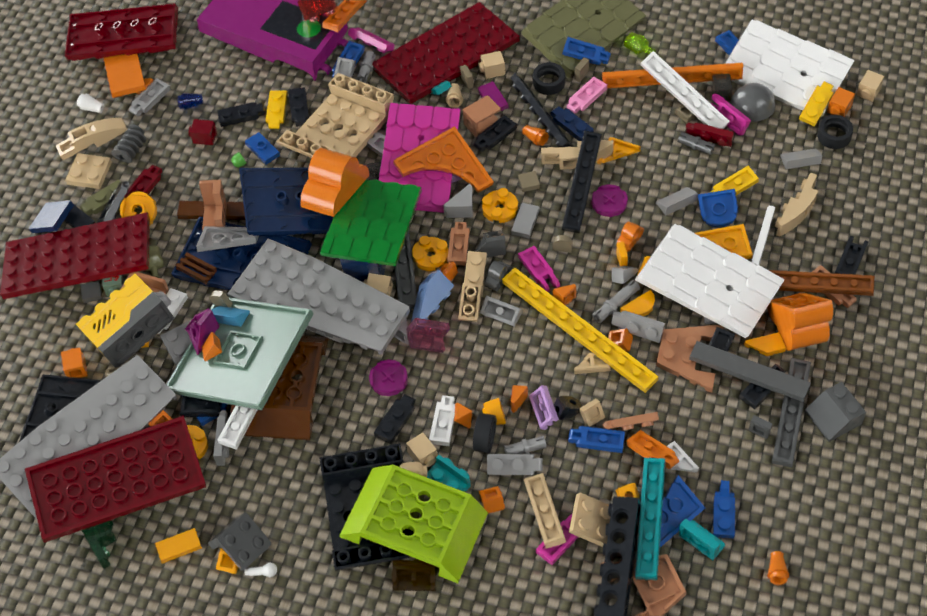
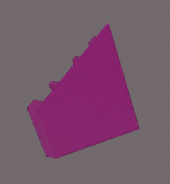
(201, 327)

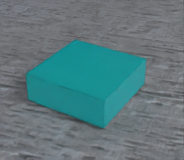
(442, 87)

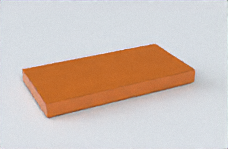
(124, 74)

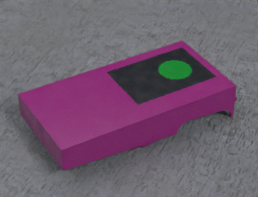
(273, 32)

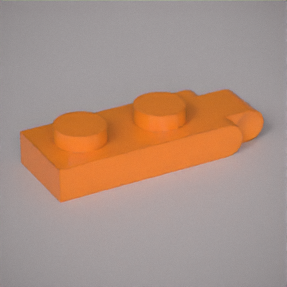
(651, 448)

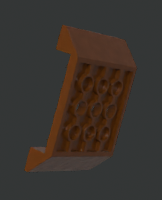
(291, 401)

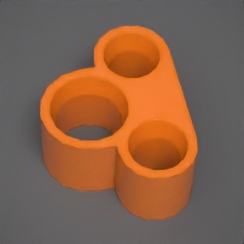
(630, 235)

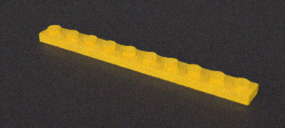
(580, 330)

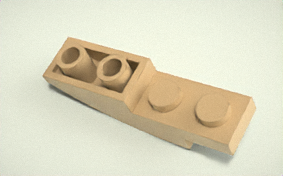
(95, 133)
(568, 156)
(798, 207)
(473, 286)

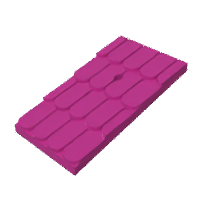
(407, 129)

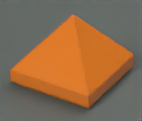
(463, 415)

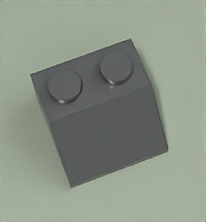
(836, 412)

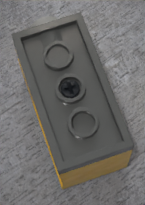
(126, 320)

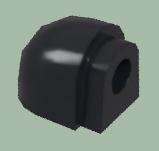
(567, 407)

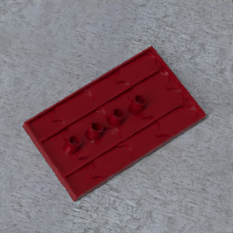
(121, 32)

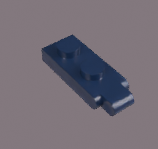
(570, 122)

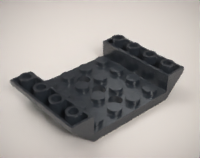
(343, 482)

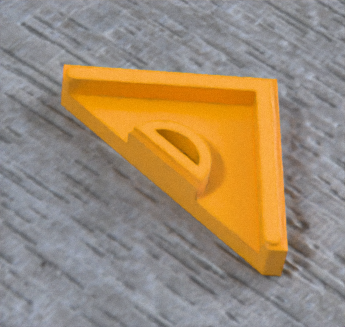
(620, 149)

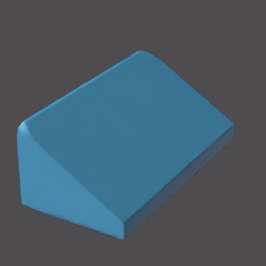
(230, 315)

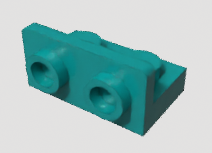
(448, 474)
(701, 538)

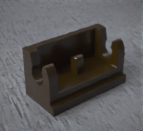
(413, 575)

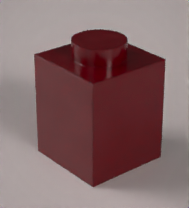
(202, 132)

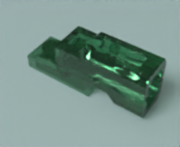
(99, 538)

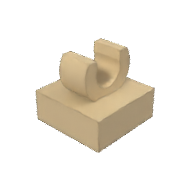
(592, 412)

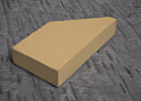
(591, 365)

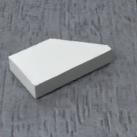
(685, 462)

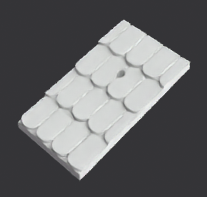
(787, 63)
(710, 280)

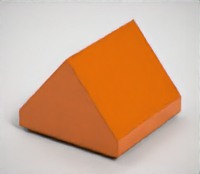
(449, 270)

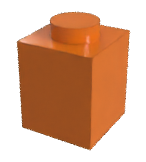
(840, 102)
(74, 363)

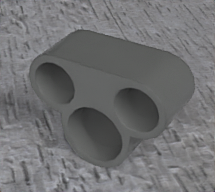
(496, 273)

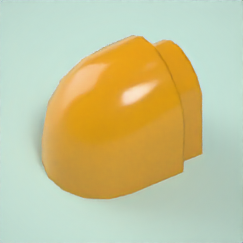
(495, 407)
(628, 491)

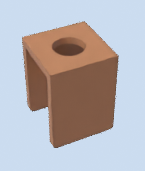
(480, 115)

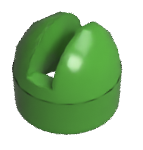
(238, 160)

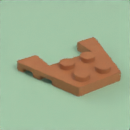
(675, 353)
(659, 594)

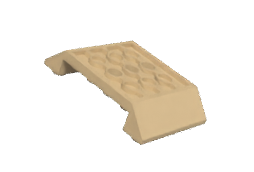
(350, 106)

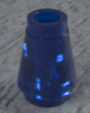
(187, 101)

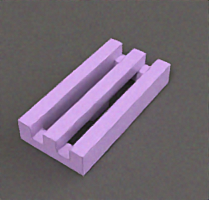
(545, 405)

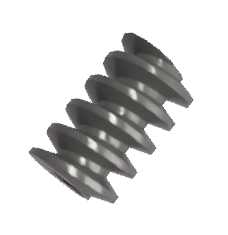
(129, 144)

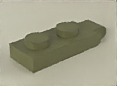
(98, 201)

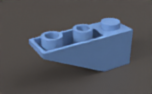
(430, 294)

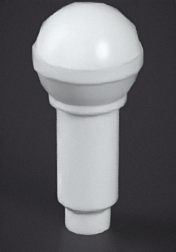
(268, 570)

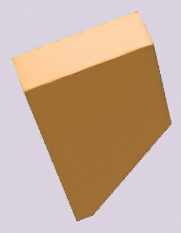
(767, 344)

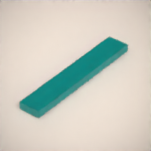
(650, 519)

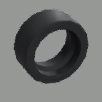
(546, 69)
(831, 141)
(484, 432)

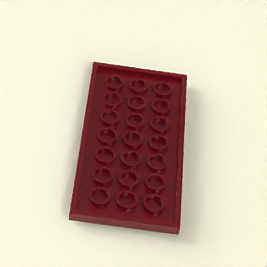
(442, 50)
(76, 256)
(114, 478)

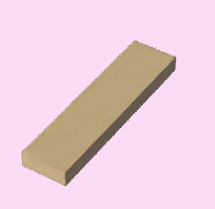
(544, 511)

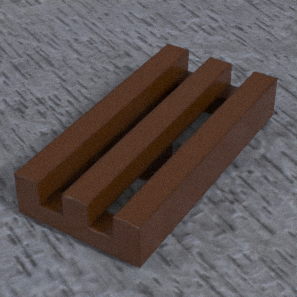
(196, 264)

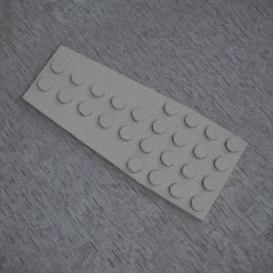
(339, 302)
(110, 409)

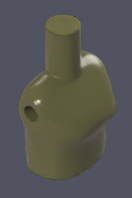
(155, 260)

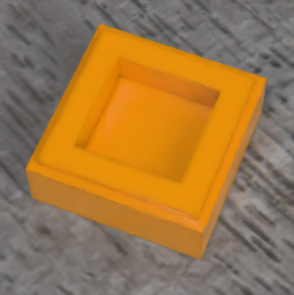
(621, 253)

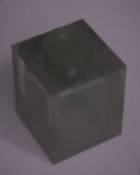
(722, 86)

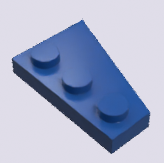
(678, 505)

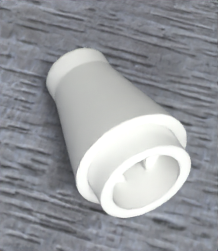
(89, 103)

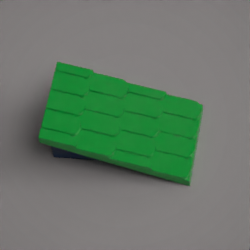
(371, 227)

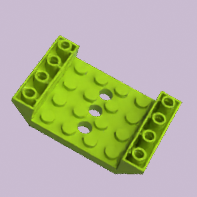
(440, 537)

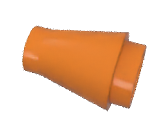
(536, 135)
(778, 570)

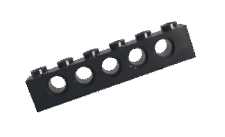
(620, 508)

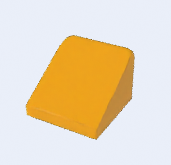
(225, 563)

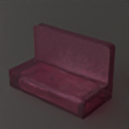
(427, 334)

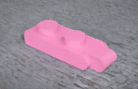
(586, 95)

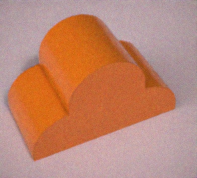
(331, 181)
(801, 319)

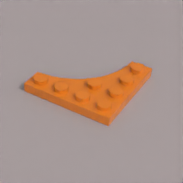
(449, 154)

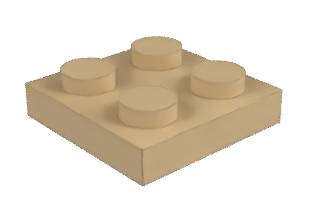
(88, 171)
(589, 519)

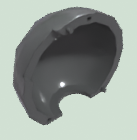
(754, 101)

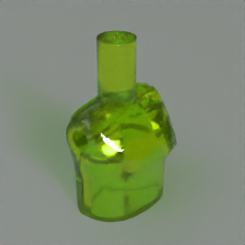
(637, 44)

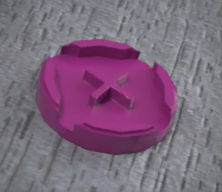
(609, 200)
(388, 378)

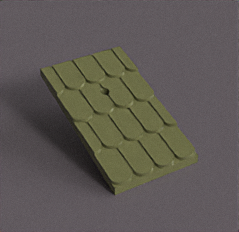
(585, 20)

